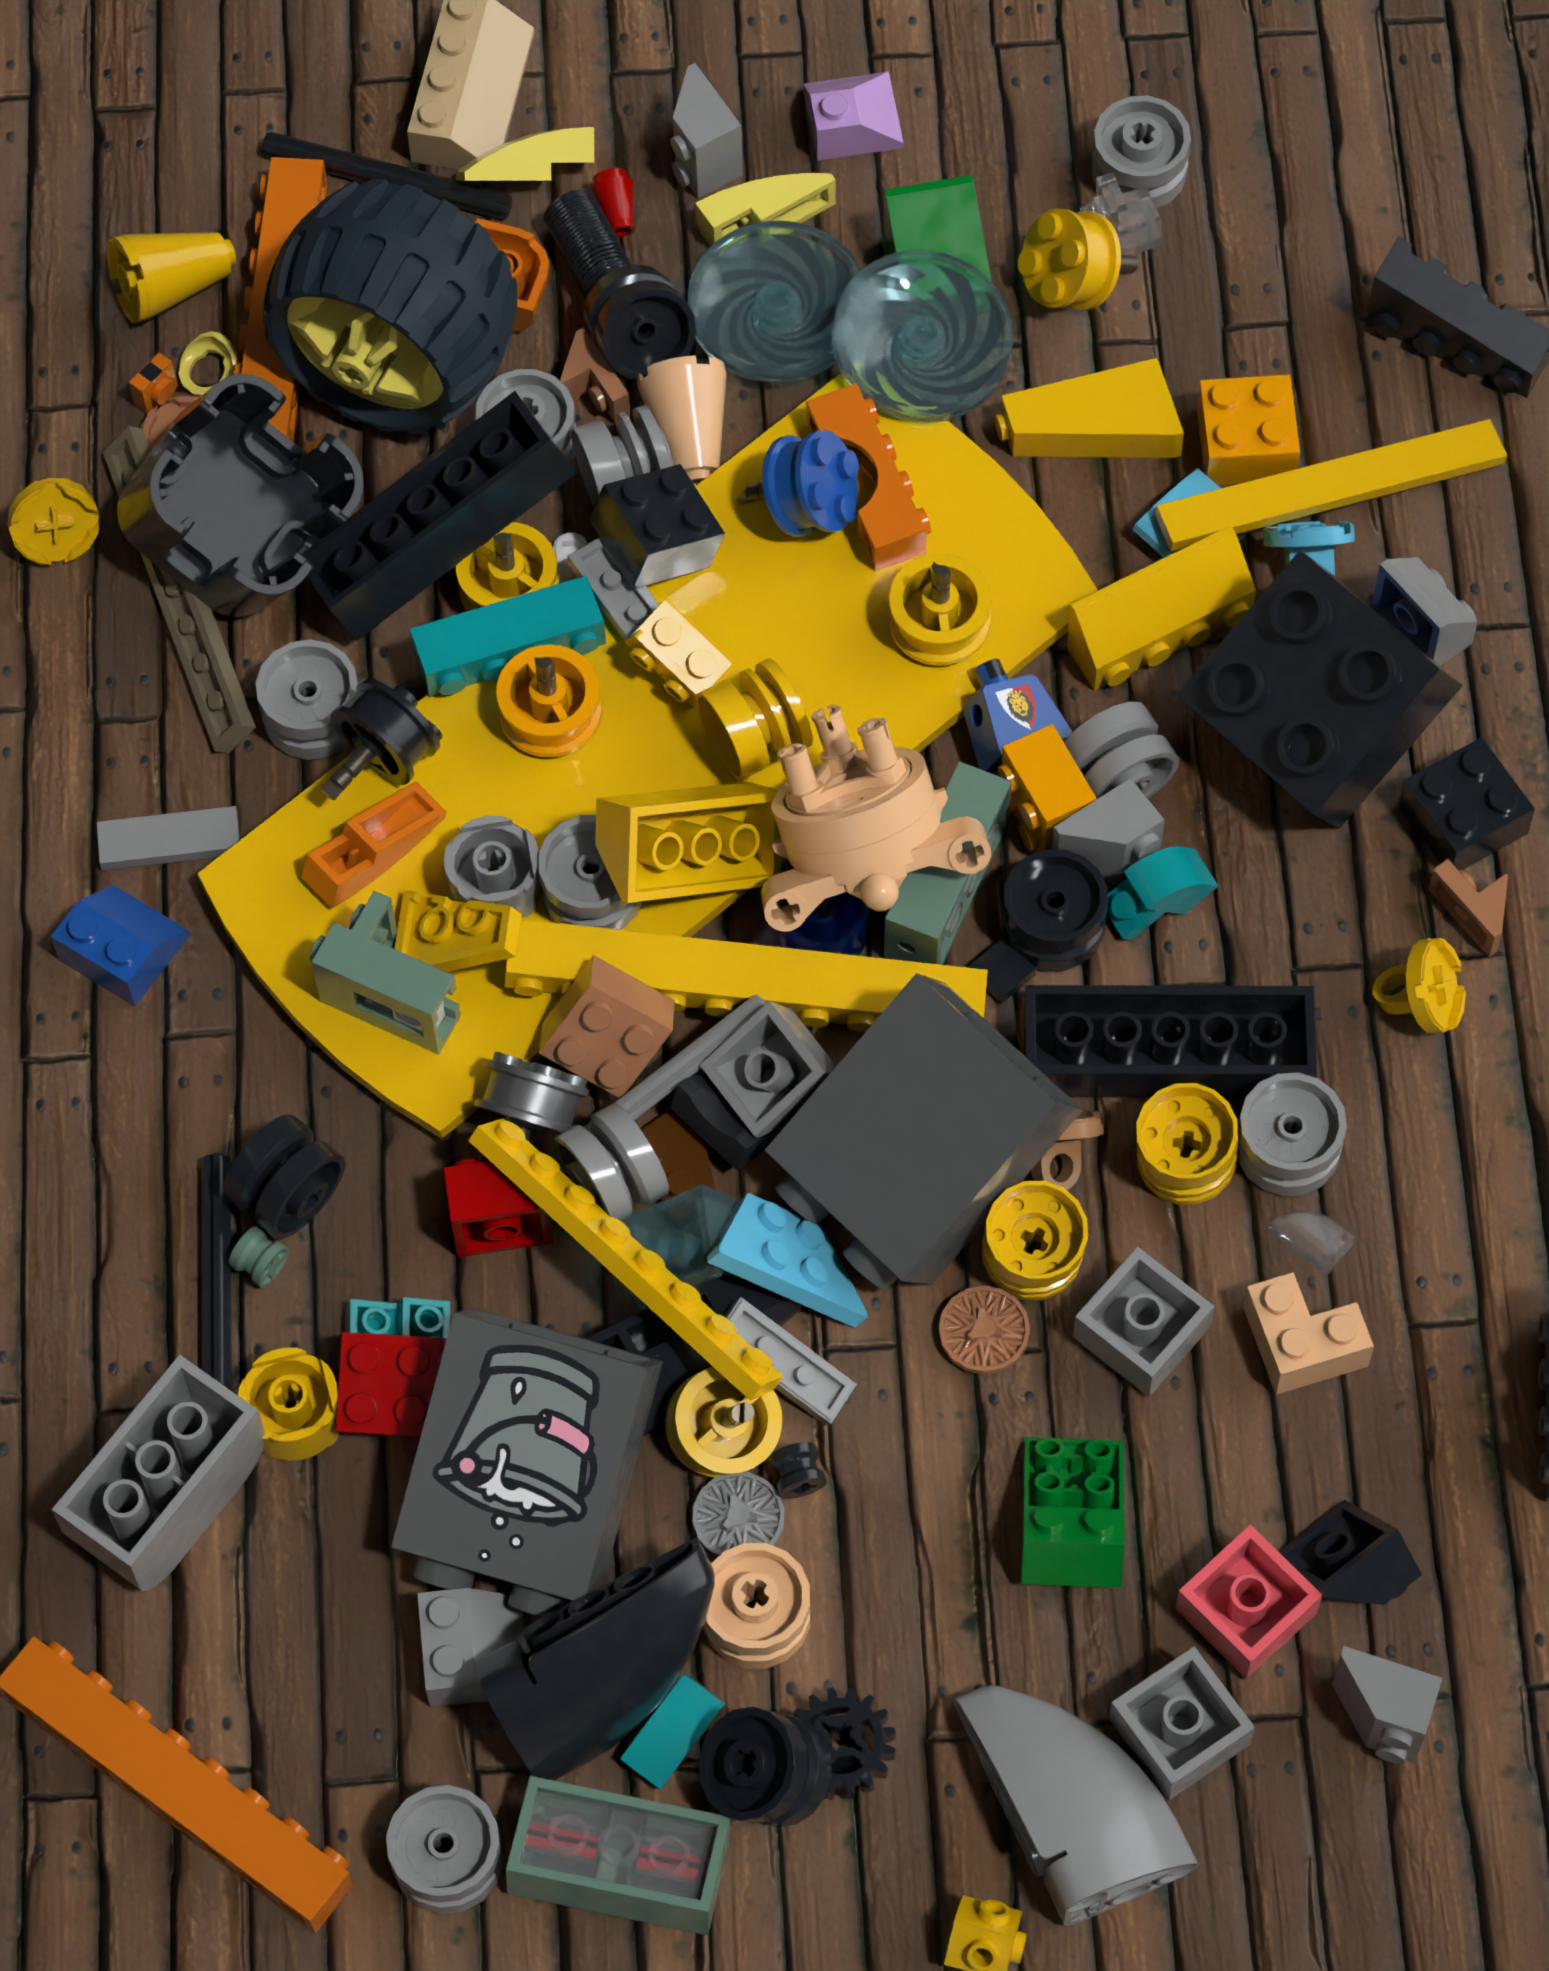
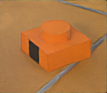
(154, 383)

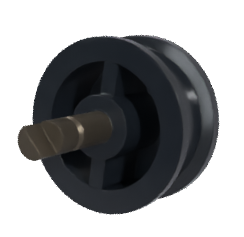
(382, 733)

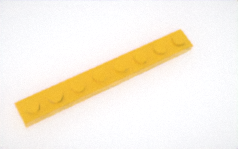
(626, 1258)

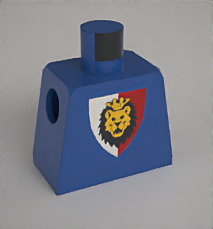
(1006, 712)

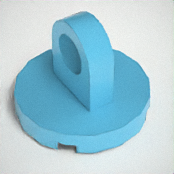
(1311, 538)

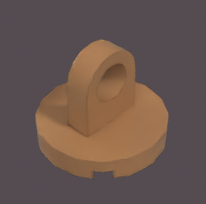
(1068, 1147)

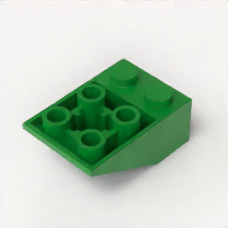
(1073, 1512)

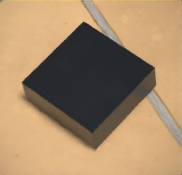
(1005, 968)

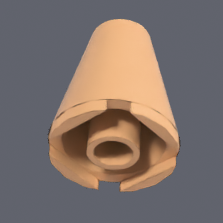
(689, 409)

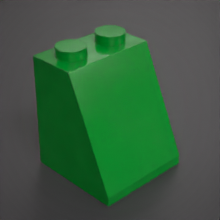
(936, 218)

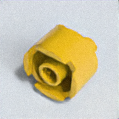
(286, 1377)

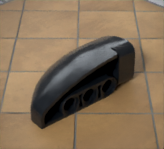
(599, 1662)

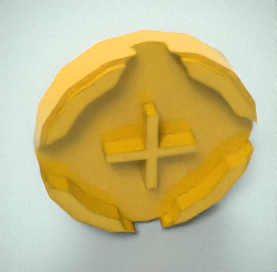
(53, 521)
(1429, 989)

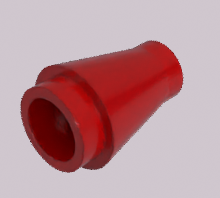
(616, 197)

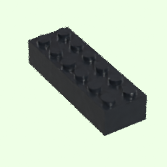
(436, 515)
(1162, 1035)

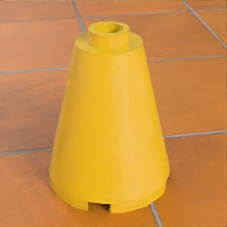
(165, 269)

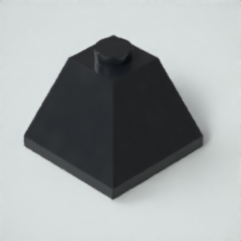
(1353, 1556)

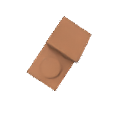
(590, 374)
(1475, 912)

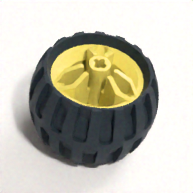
(390, 306)

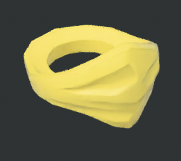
(197, 349)

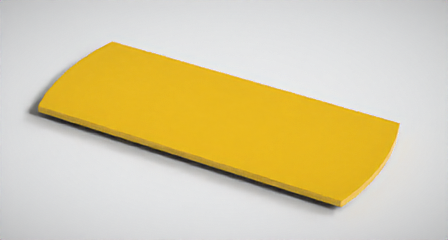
(765, 596)

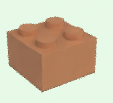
(607, 1026)

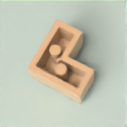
(1301, 1346)

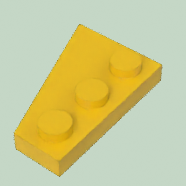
(455, 932)

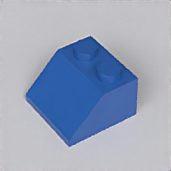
(118, 942)

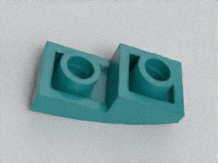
(404, 1318)
(672, 1731)

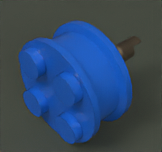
(807, 483)

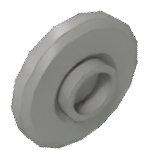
(736, 1512)

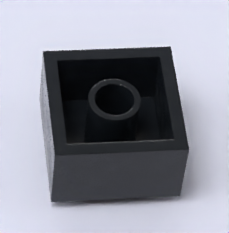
(656, 526)
(1466, 805)

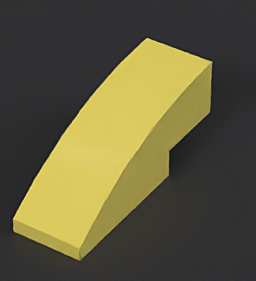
(531, 156)
(762, 200)

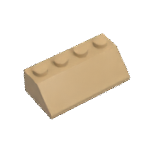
(469, 83)

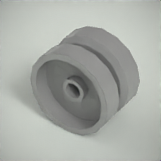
(1143, 145)
(544, 397)
(299, 692)
(1123, 746)
(576, 880)
(1291, 1134)
(612, 1162)
(415, 1849)

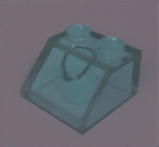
(684, 1232)

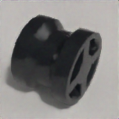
(797, 1470)

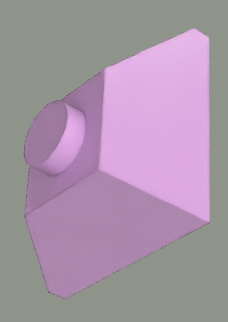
(853, 116)

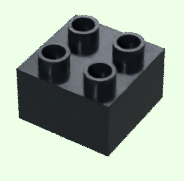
(1319, 690)

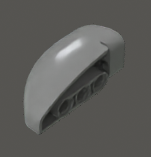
(1074, 1803)

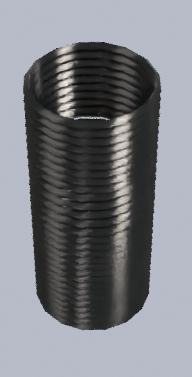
(584, 237)

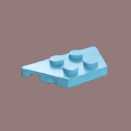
(787, 1258)

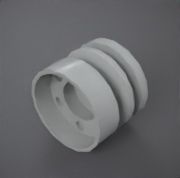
(619, 457)

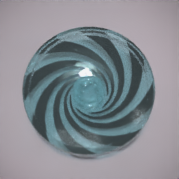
(771, 299)
(922, 335)

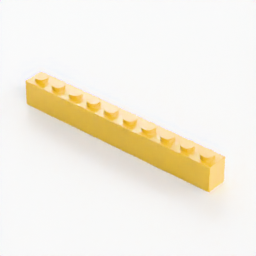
(726, 973)

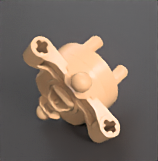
(860, 823)

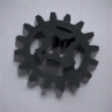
(852, 1725)

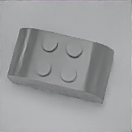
(163, 1475)

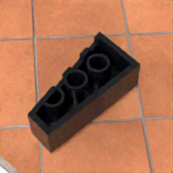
(1456, 322)

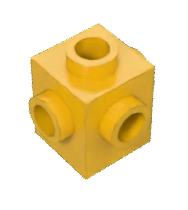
(985, 1936)

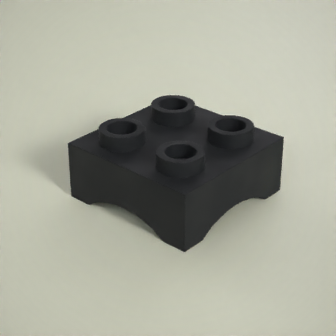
(715, 1120)

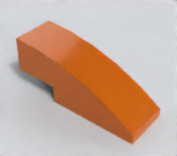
(371, 844)

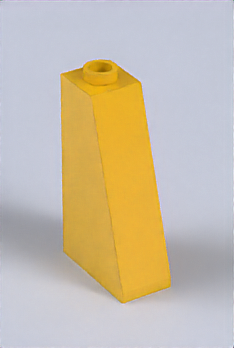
(1094, 415)

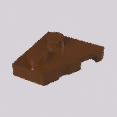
(680, 1153)

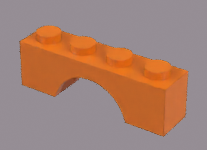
(889, 522)

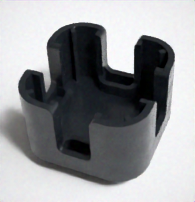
(236, 501)

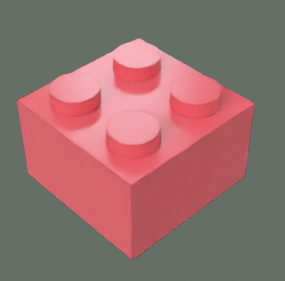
(1248, 1601)

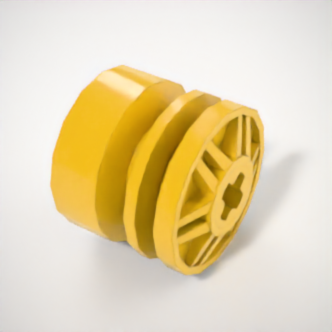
(746, 723)
(1187, 1118)
(1041, 1214)

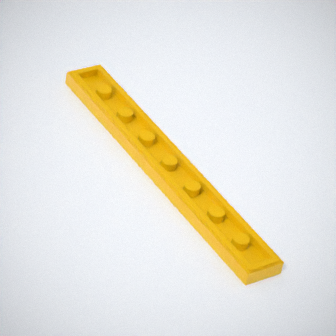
(1332, 484)

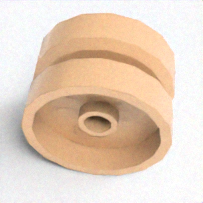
(765, 1633)

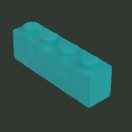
(483, 640)

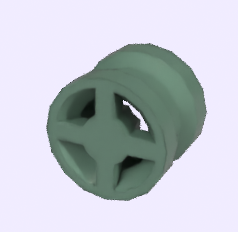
(259, 1256)

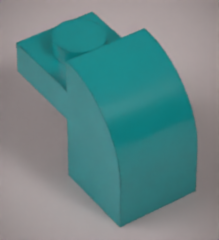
(1157, 884)

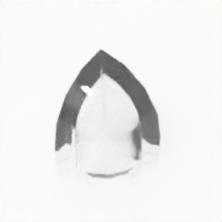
(1313, 1237)

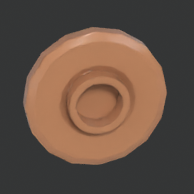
(984, 1330)

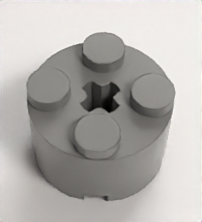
(494, 864)

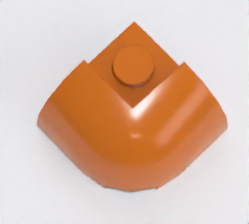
(528, 267)

